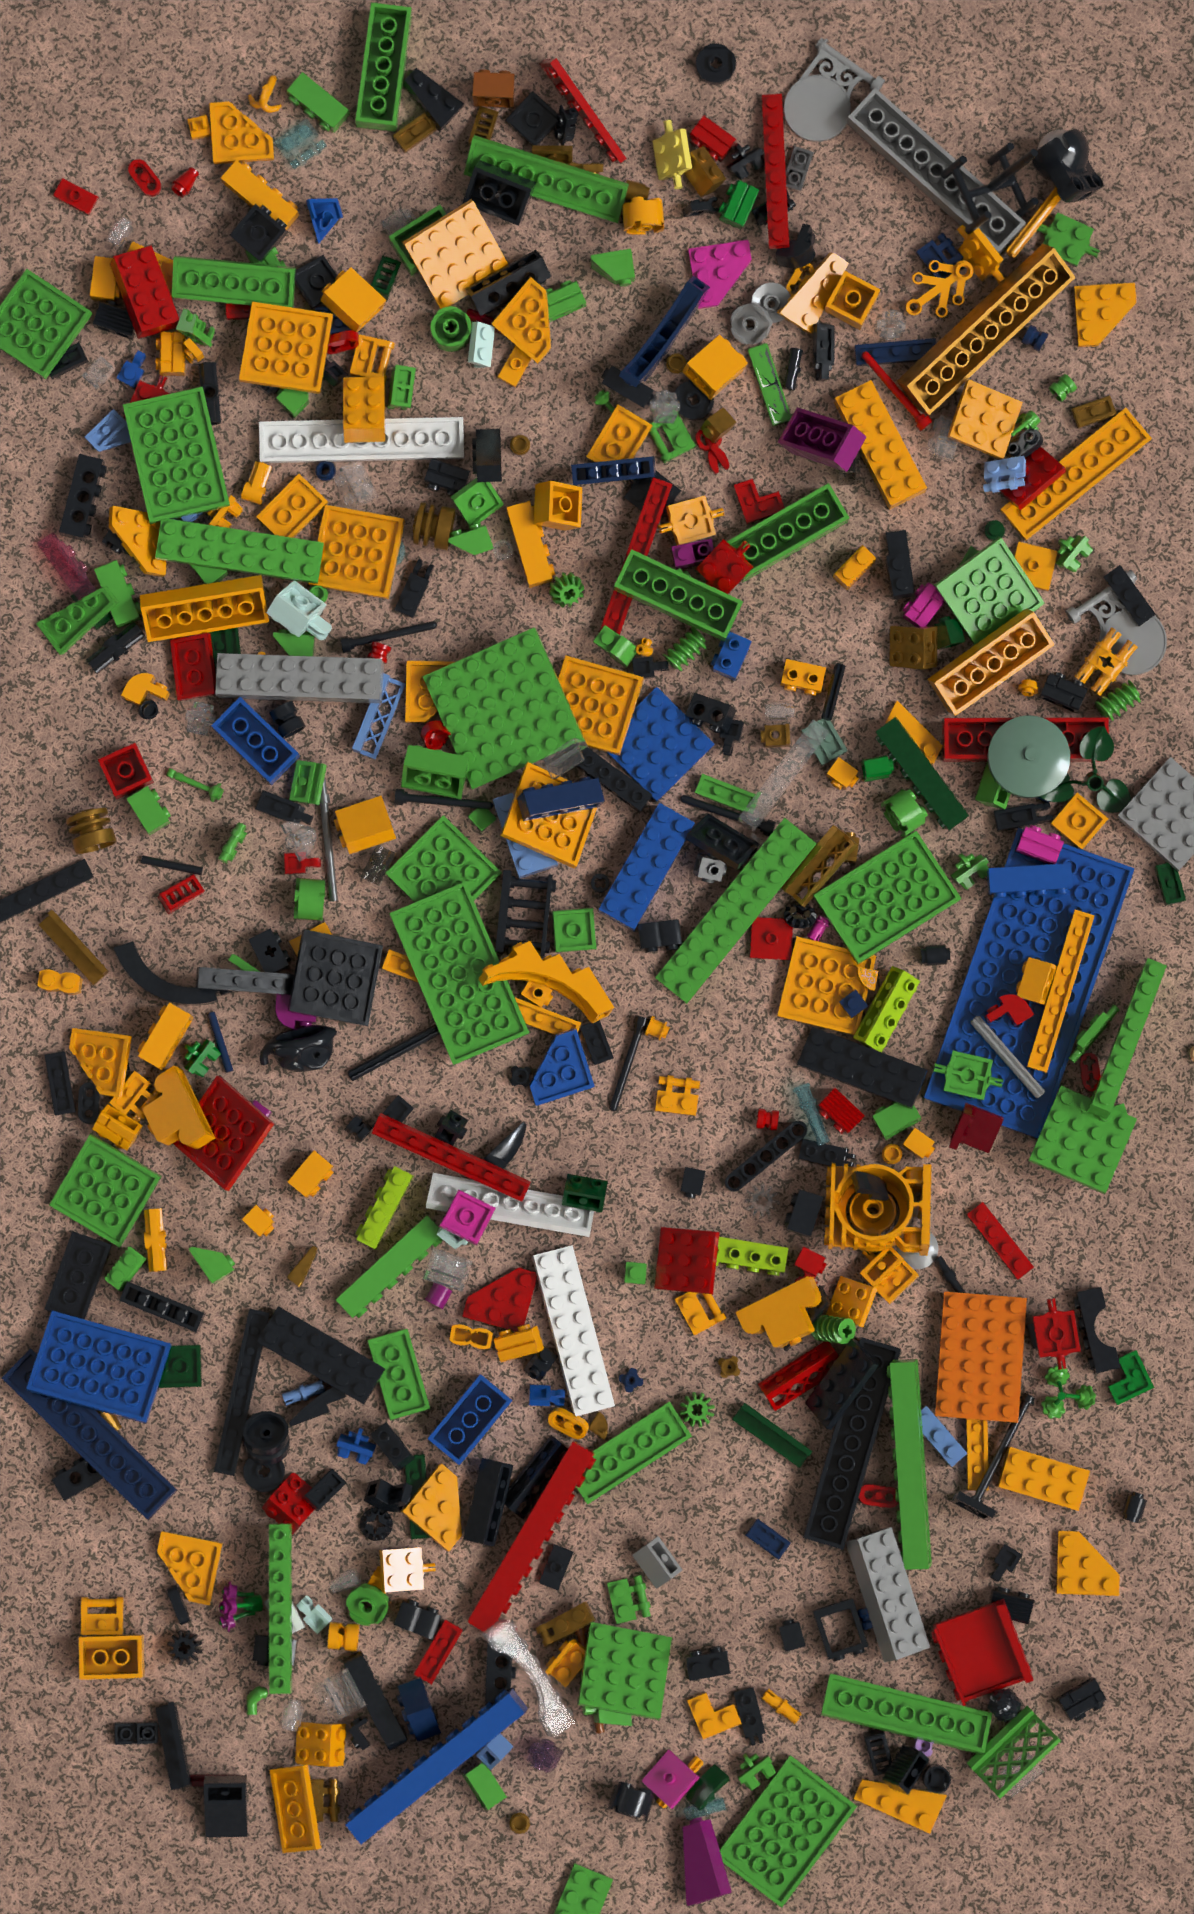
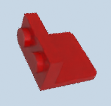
(288, 1504)

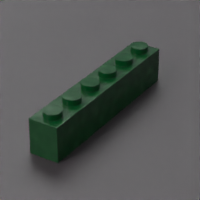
(922, 773)

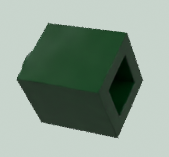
(949, 633)

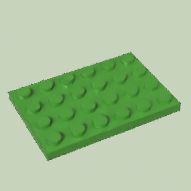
(176, 455)
(887, 897)
(786, 1831)

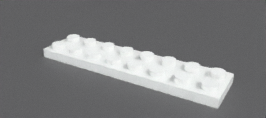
(536, 1209)
(573, 1331)

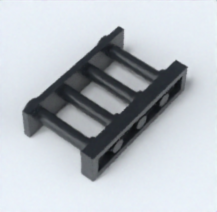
(508, 902)

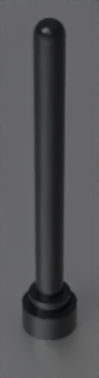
(349, 643)
(403, 797)
(766, 826)
(640, 1026)

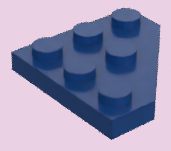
(561, 1070)

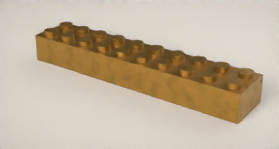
(986, 329)

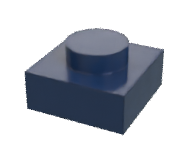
(853, 1004)

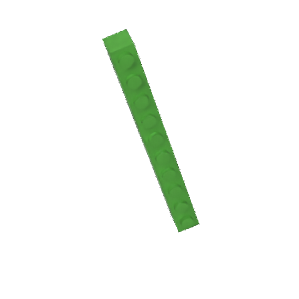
(910, 1464)

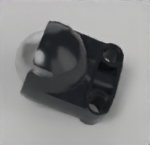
(1065, 162)

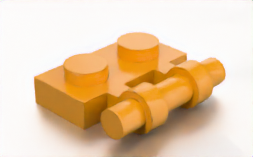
(132, 1092)
(676, 1102)

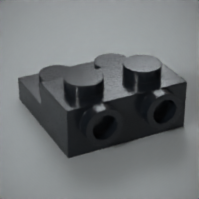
(259, 232)

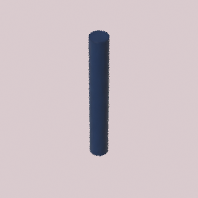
(220, 1042)

